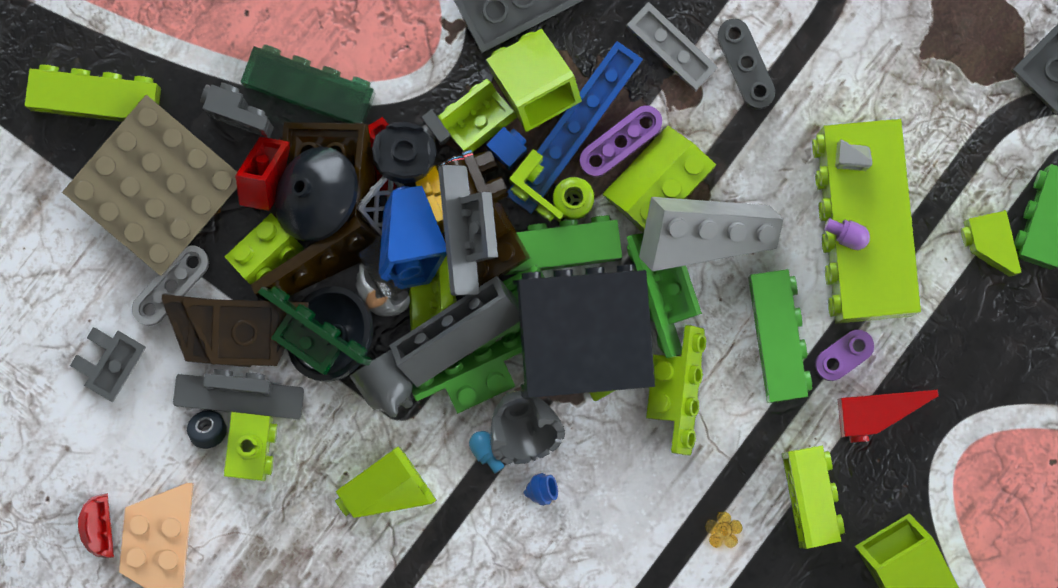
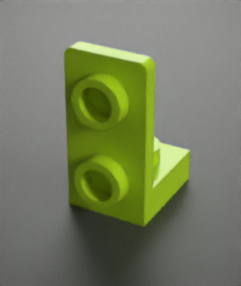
(530, 170)

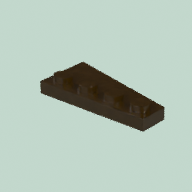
(320, 259)

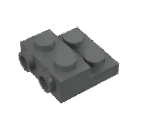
(230, 107)

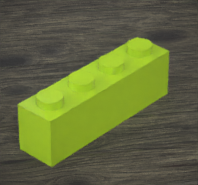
(86, 95)

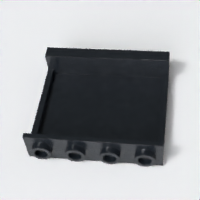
(585, 331)

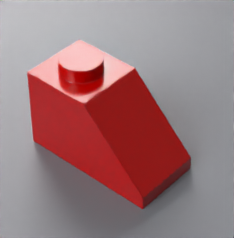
(261, 173)

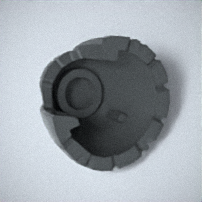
(524, 429)

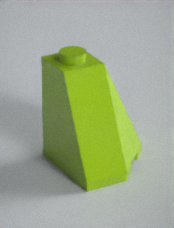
(384, 488)

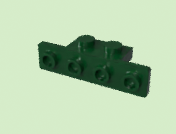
(307, 338)

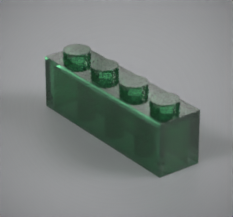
(307, 86)

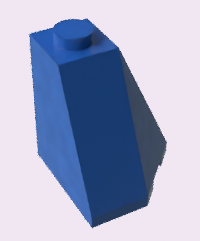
(410, 239)

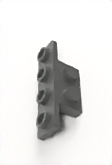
(467, 229)
(238, 394)

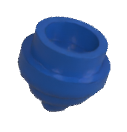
(542, 489)

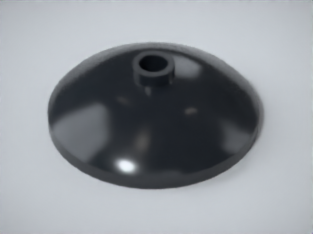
(316, 194)
(348, 314)

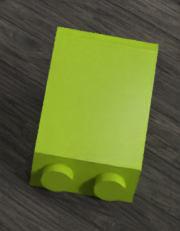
(534, 79)
(905, 557)

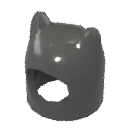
(384, 385)

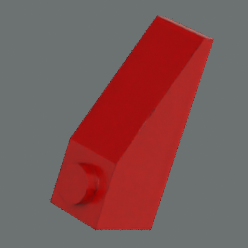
(874, 413)

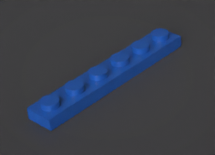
(581, 119)

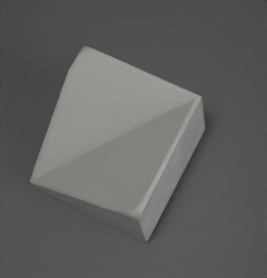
(853, 156)

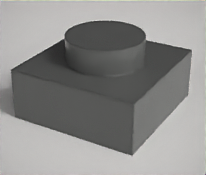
(435, 128)

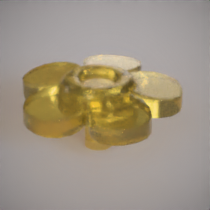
(723, 530)

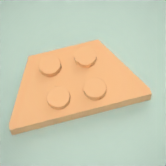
(157, 539)

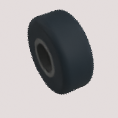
(210, 437)

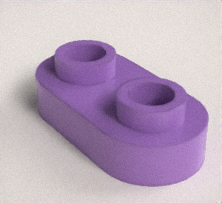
(844, 354)

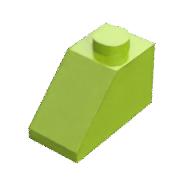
(992, 241)

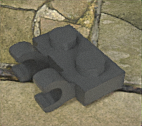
(113, 367)

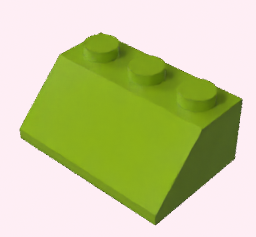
(665, 169)
(813, 497)

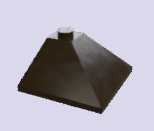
(346, 138)

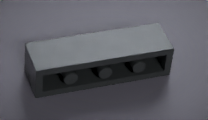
(456, 332)

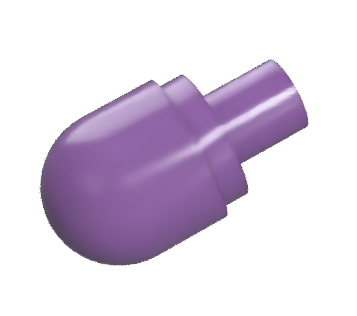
(849, 233)

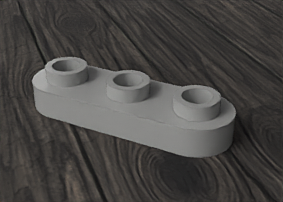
(179, 272)

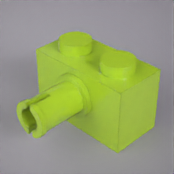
(249, 446)

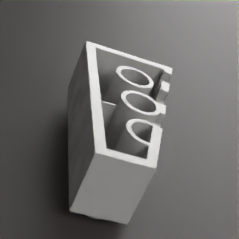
(703, 231)

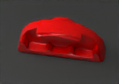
(95, 526)

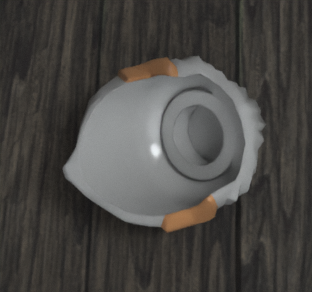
(376, 303)

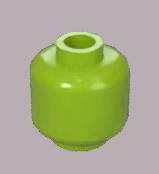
(568, 188)

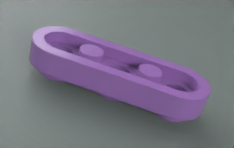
(628, 128)

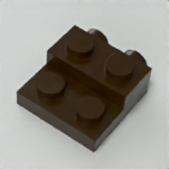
(509, 247)

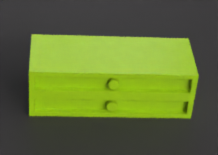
(883, 275)

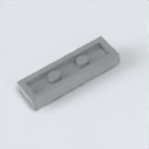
(671, 46)

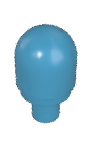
(481, 448)

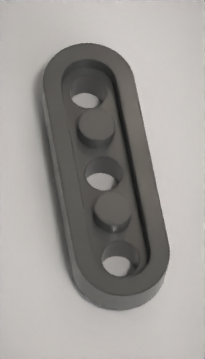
(746, 78)

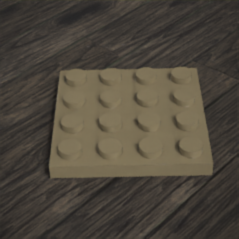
(153, 185)

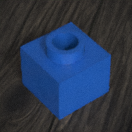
(507, 147)

